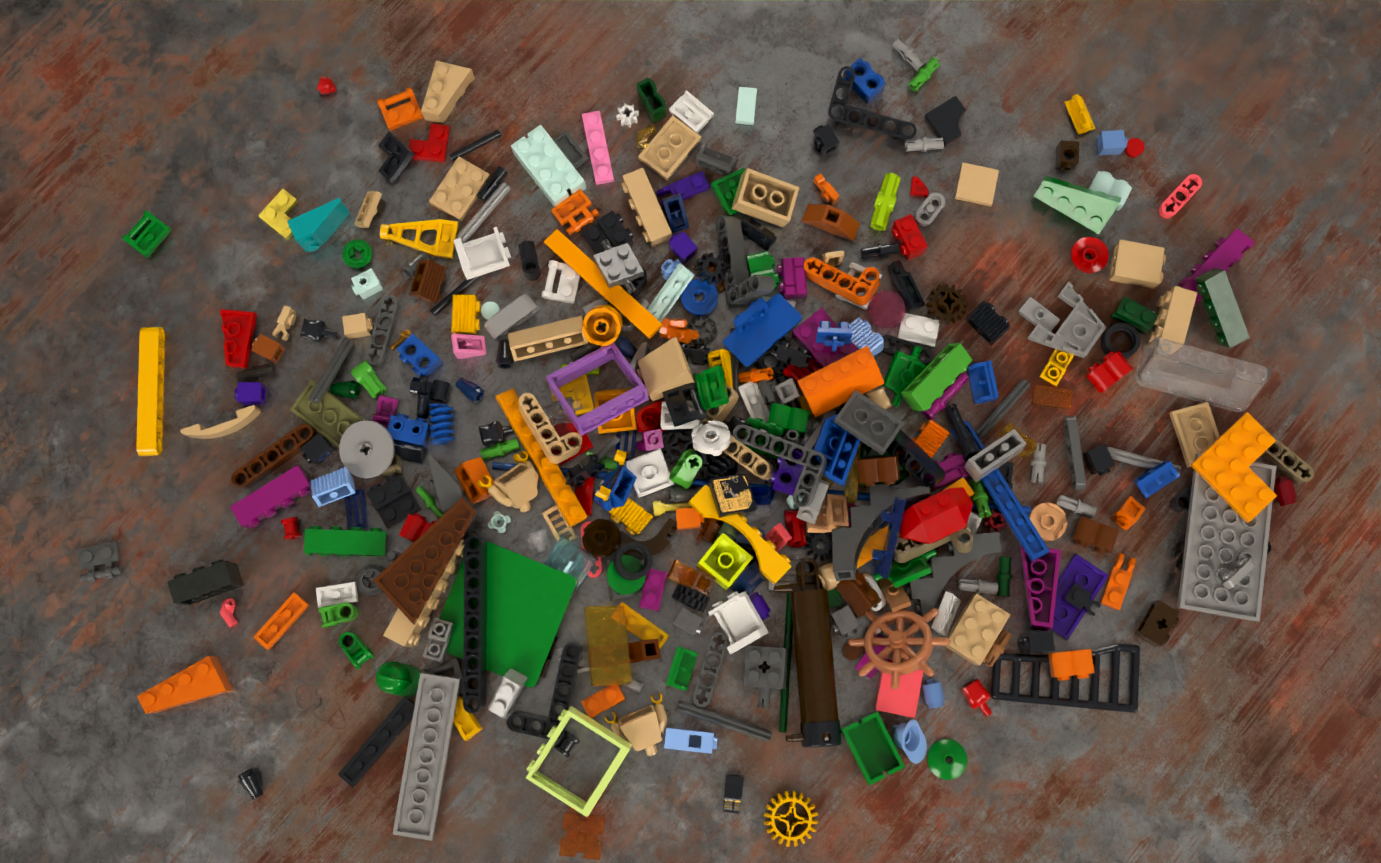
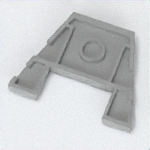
(1078, 330)

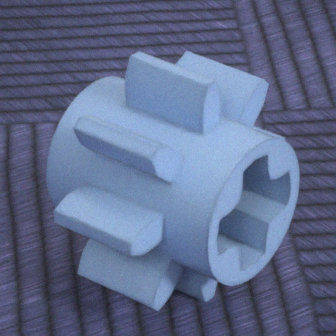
(668, 268)

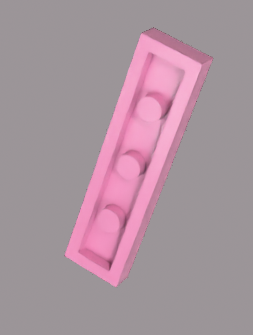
(597, 147)

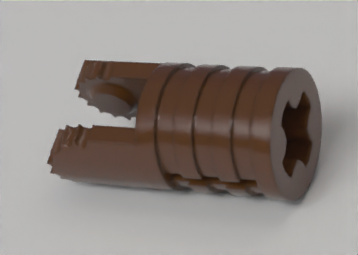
(710, 530)

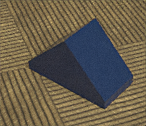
(675, 213)
(749, 579)

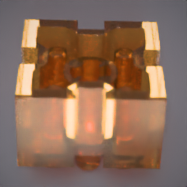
(582, 835)

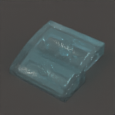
(570, 560)

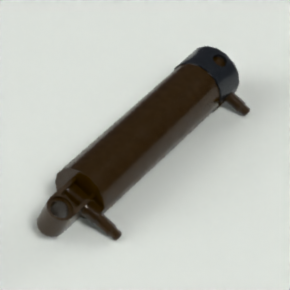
(813, 659)

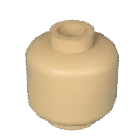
(826, 577)

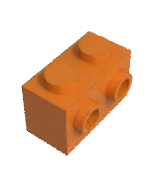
(468, 475)

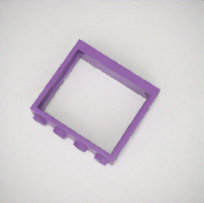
(608, 410)

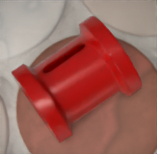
(291, 528)

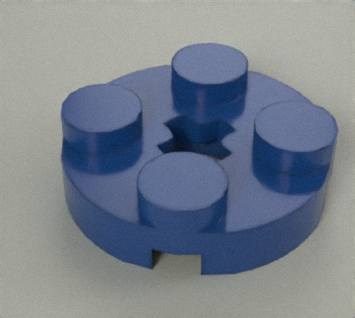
(700, 307)

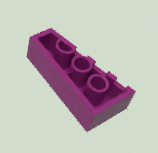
(1225, 255)
(1041, 587)

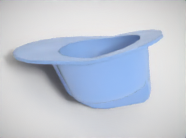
(910, 740)

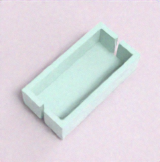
(547, 165)

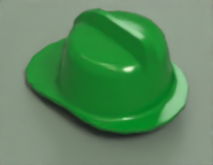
(398, 679)

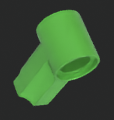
(366, 376)

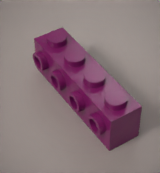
(272, 497)

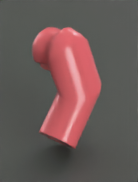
(227, 612)

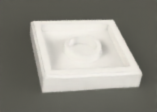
(650, 471)

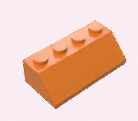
(838, 381)

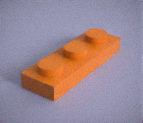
(281, 621)

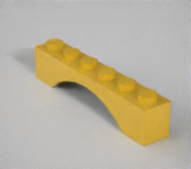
(770, 563)

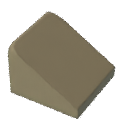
(395, 468)

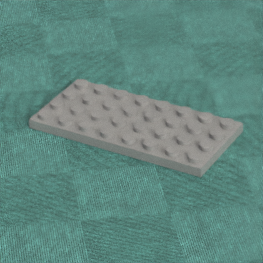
(1213, 546)

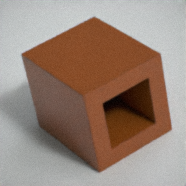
(267, 348)

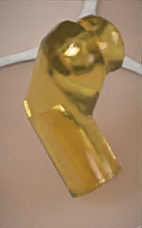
(642, 136)

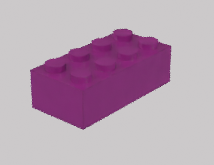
(805, 337)

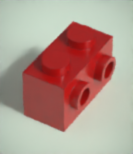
(909, 237)

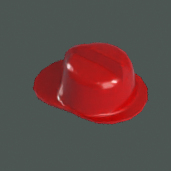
(649, 417)

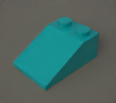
(318, 225)

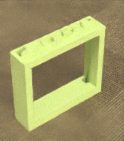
(559, 791)

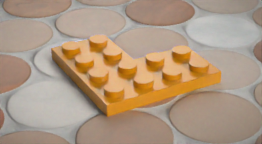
(1228, 471)

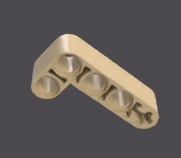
(546, 427)

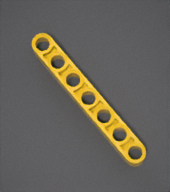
(150, 391)

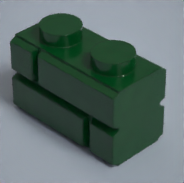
(1134, 314)

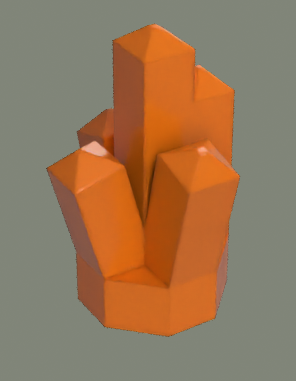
(677, 328)

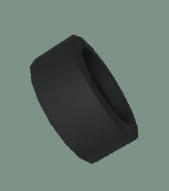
(1126, 328)
(632, 546)

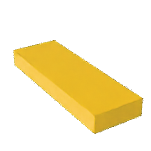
(642, 627)

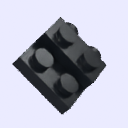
(609, 228)
(393, 500)

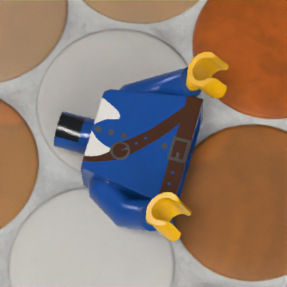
(615, 486)

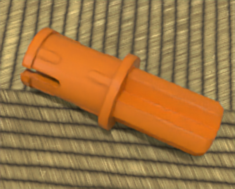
(755, 375)

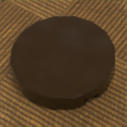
(601, 538)

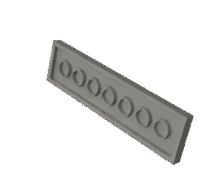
(426, 756)

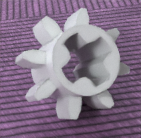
(626, 109)

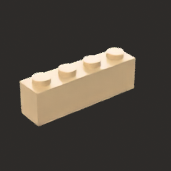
(647, 207)
(547, 338)

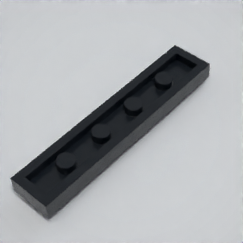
(378, 742)

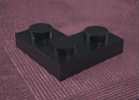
(398, 157)

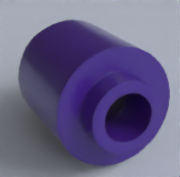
(760, 605)

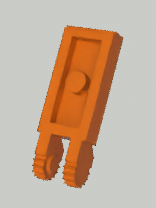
(1117, 583)

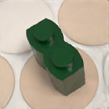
(651, 100)

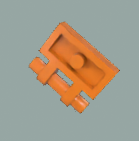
(572, 207)

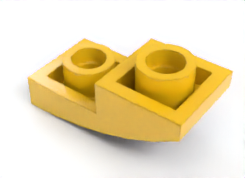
(1056, 366)

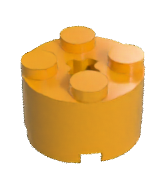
(598, 335)

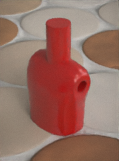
(977, 696)

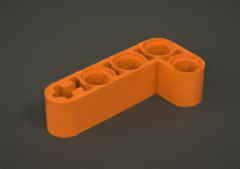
(817, 271)

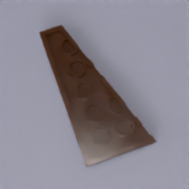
(418, 569)

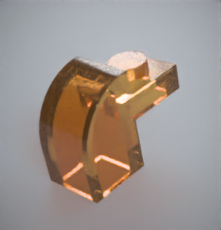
(691, 577)

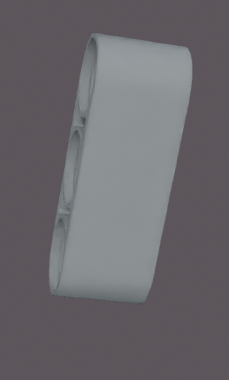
(511, 317)

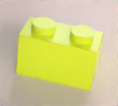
(724, 561)

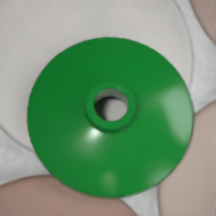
(937, 755)

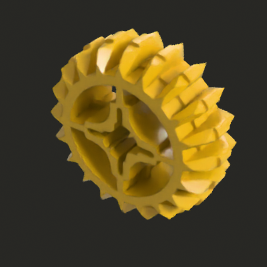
(792, 808)

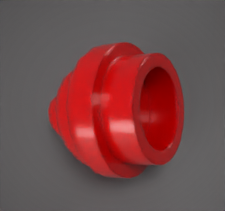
(326, 86)

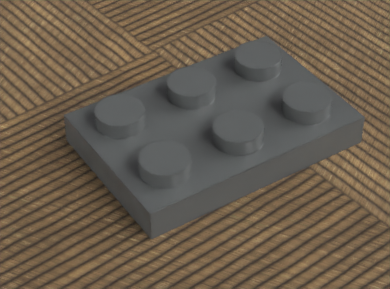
(868, 422)

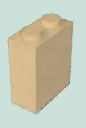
(1137, 264)

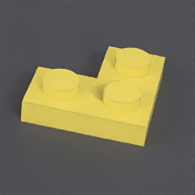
(276, 213)

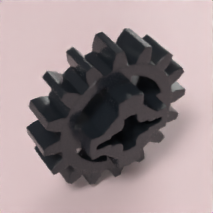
(672, 447)

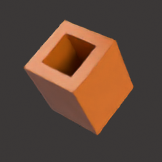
(688, 519)

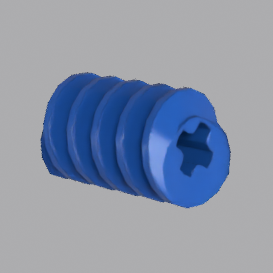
(441, 424)

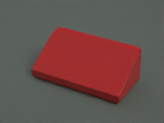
(585, 495)

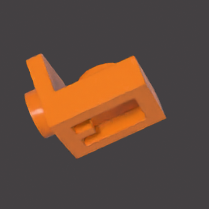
(1128, 513)

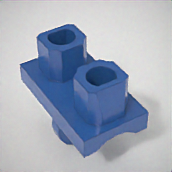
(834, 336)

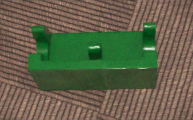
(682, 668)

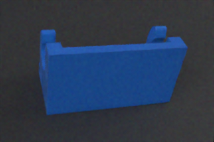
(982, 382)
(1156, 478)

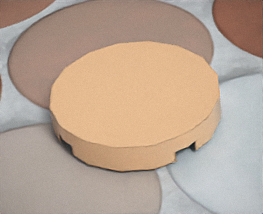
(1048, 521)

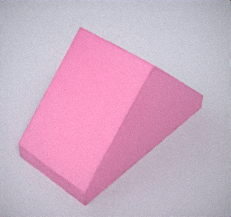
(468, 345)

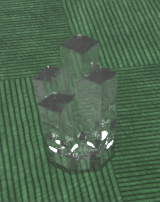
(556, 413)

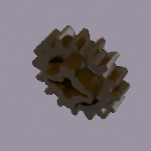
(952, 300)

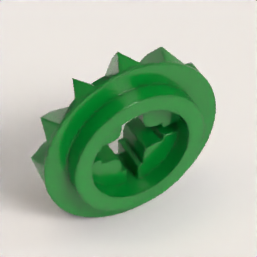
(348, 253)

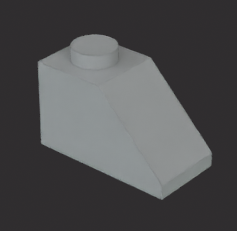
(812, 512)

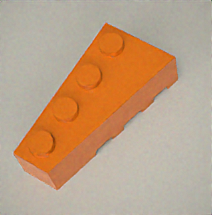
(192, 684)

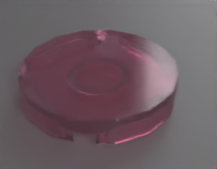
(886, 309)

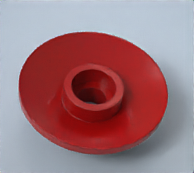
(1095, 249)

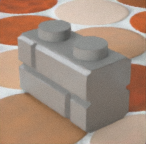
(507, 693)

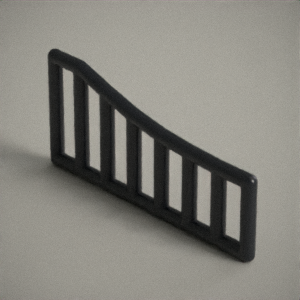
(1074, 699)

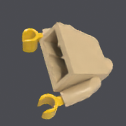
(516, 485)
(642, 727)

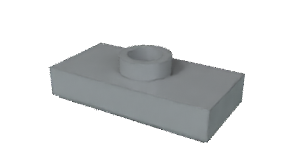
(1037, 314)

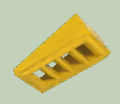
(725, 361)

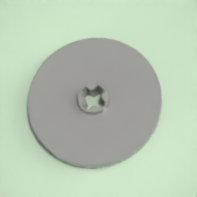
(369, 463)

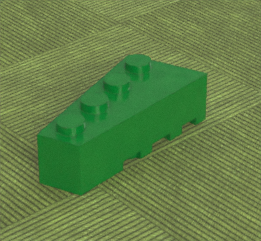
(344, 542)

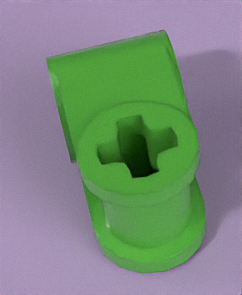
(686, 470)
(334, 614)

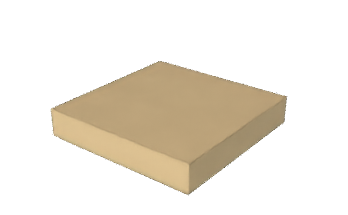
(976, 184)

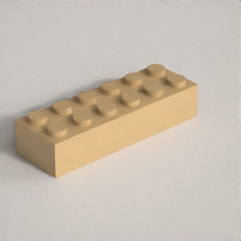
(402, 629)

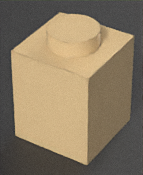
(357, 325)

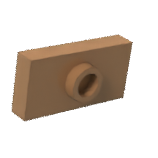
(894, 596)

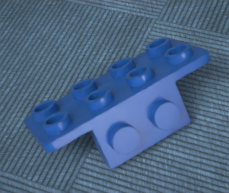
(761, 328)

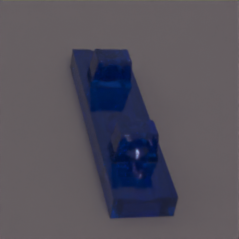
(887, 553)

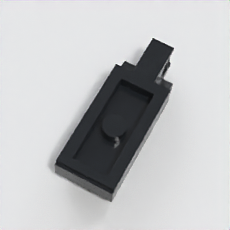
(906, 286)

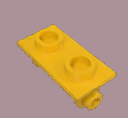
(1079, 114)

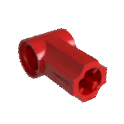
(795, 528)

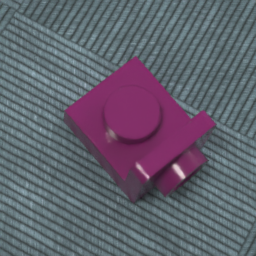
(651, 440)

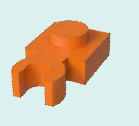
(827, 191)

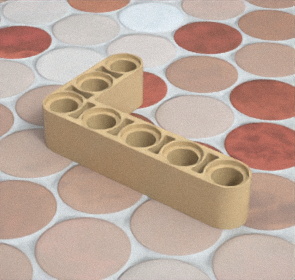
(742, 450)

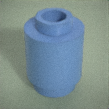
(933, 693)

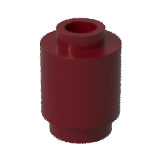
(1285, 491)

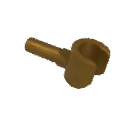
(404, 335)

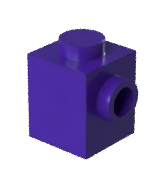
(682, 247)
(251, 393)

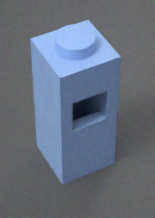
(690, 740)

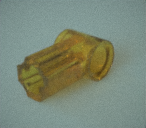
(1031, 442)

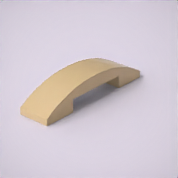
(244, 416)

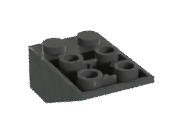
(445, 485)

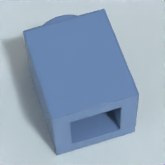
(1111, 142)

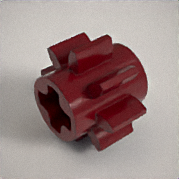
(989, 522)

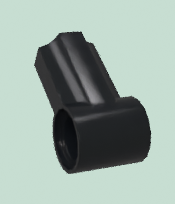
(529, 259)
(439, 389)

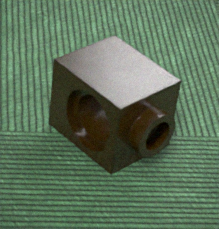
(1070, 148)

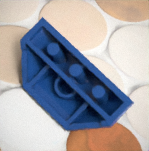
(838, 448)

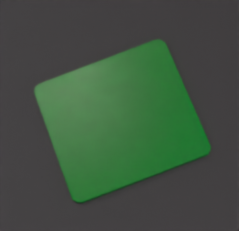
(522, 611)

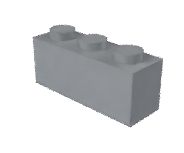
(995, 455)

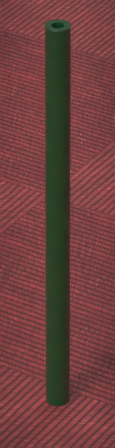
(788, 645)

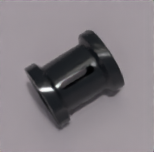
(567, 744)

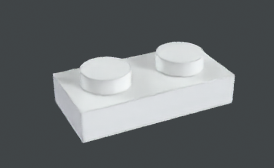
(337, 594)

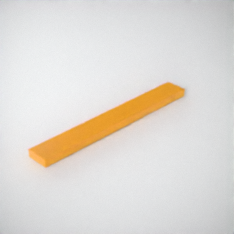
(615, 295)

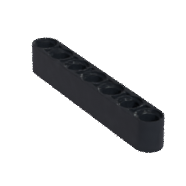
(911, 456)

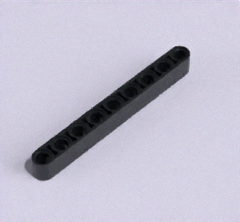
(470, 632)

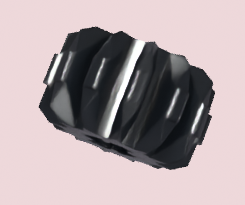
(707, 275)
(722, 466)
(813, 542)

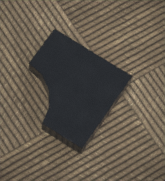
(946, 118)

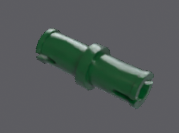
(1004, 576)

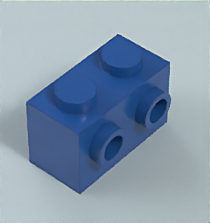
(409, 430)

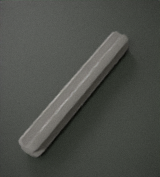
(483, 212)
(1136, 459)

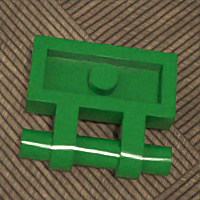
(772, 429)

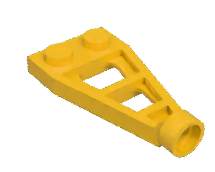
(444, 244)

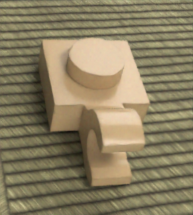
(285, 320)

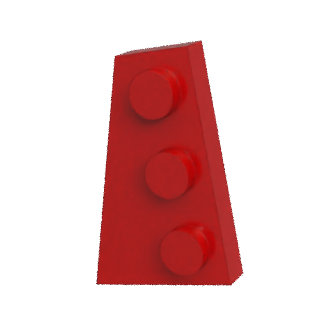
(238, 335)

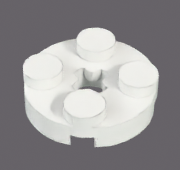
(712, 446)

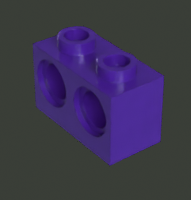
(789, 471)

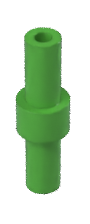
(429, 501)

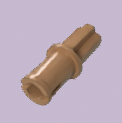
(997, 648)

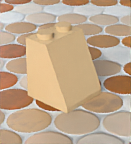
(664, 369)

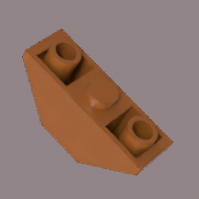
(831, 220)

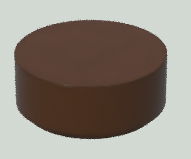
(851, 652)

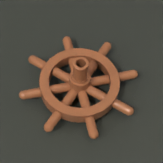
(899, 642)

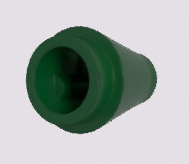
(347, 389)

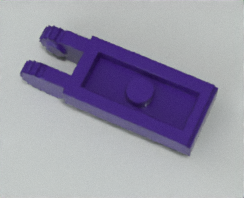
(686, 187)

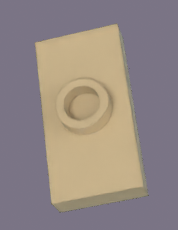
(368, 209)

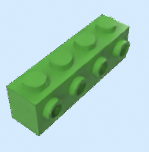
(936, 377)

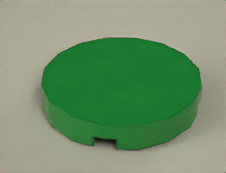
(620, 584)

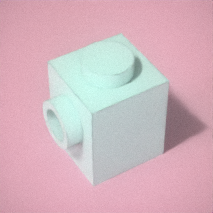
(366, 284)

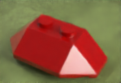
(937, 516)

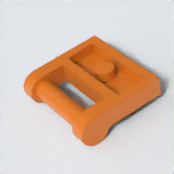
(402, 114)

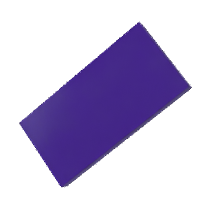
(1088, 577)

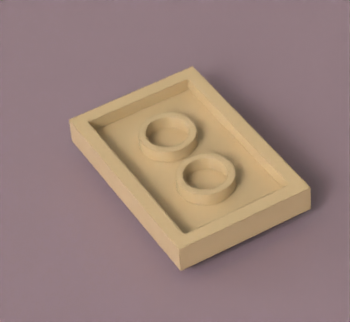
(669, 148)
(459, 189)
(1194, 430)

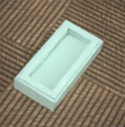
(746, 106)

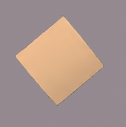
(832, 515)

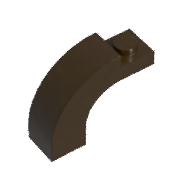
(655, 545)

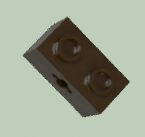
(1148, 628)

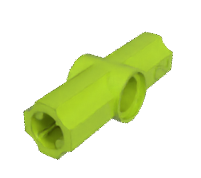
(885, 201)

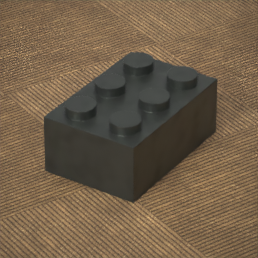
(205, 583)

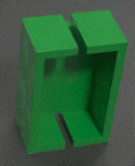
(872, 747)

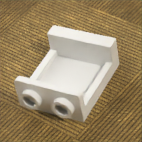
(483, 254)
(739, 620)

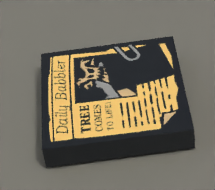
(732, 495)

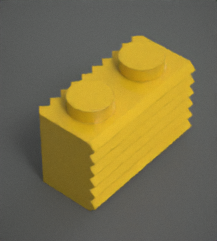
(465, 314)
(632, 516)

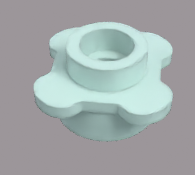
(495, 518)

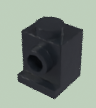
(825, 139)

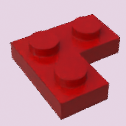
(436, 146)

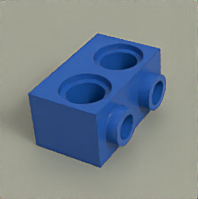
(861, 82)
(422, 353)

